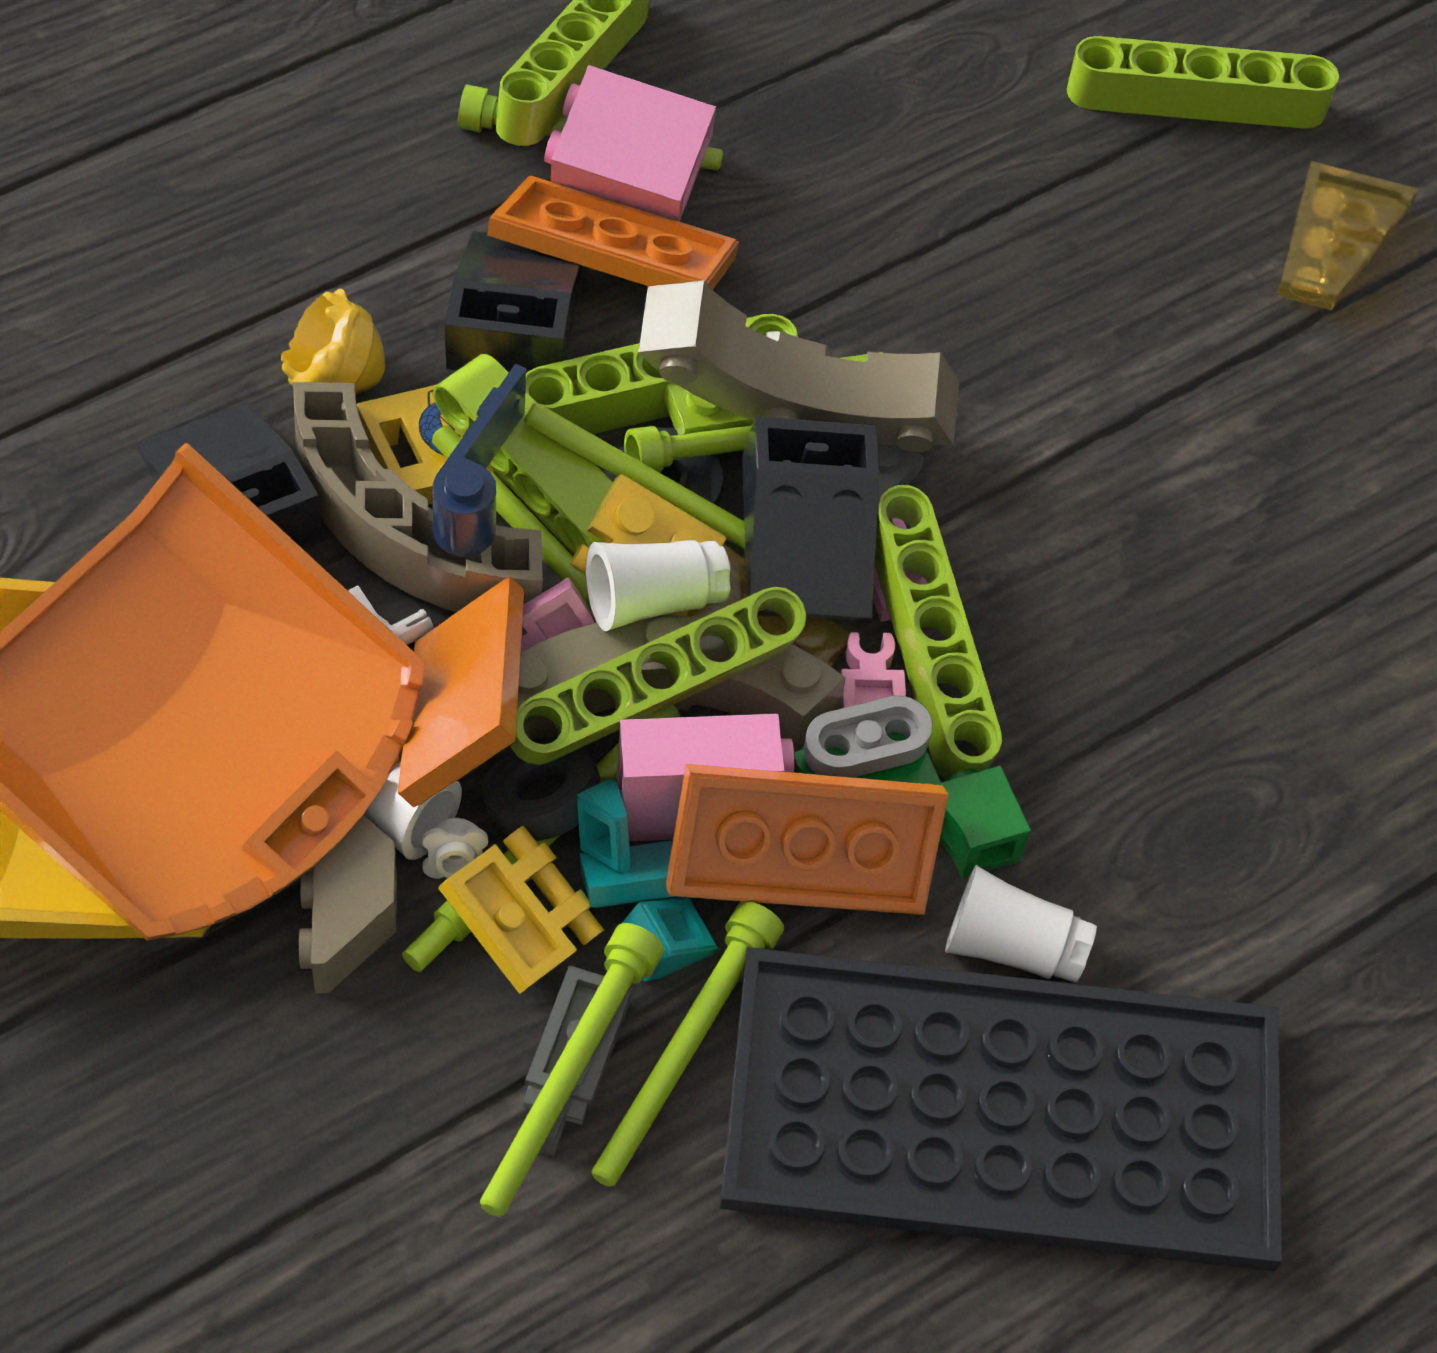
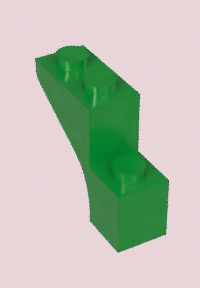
(980, 816)

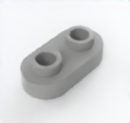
(863, 737)

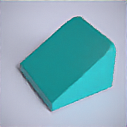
(604, 825)
(679, 930)

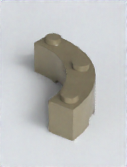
(714, 355)
(389, 521)
(788, 685)

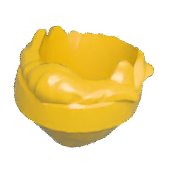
(335, 345)

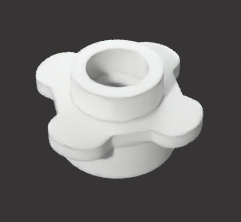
(452, 846)

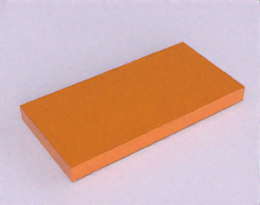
(610, 236)
(466, 693)
(805, 839)

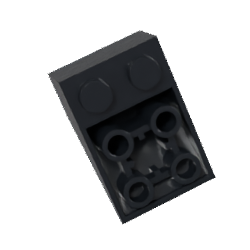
(510, 305)
(252, 460)
(812, 514)

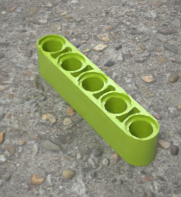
(539, 81)
(1202, 82)
(615, 385)
(545, 475)
(940, 608)
(679, 653)

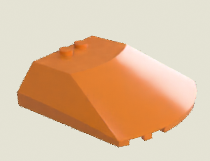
(197, 709)

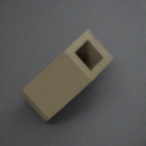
(350, 904)

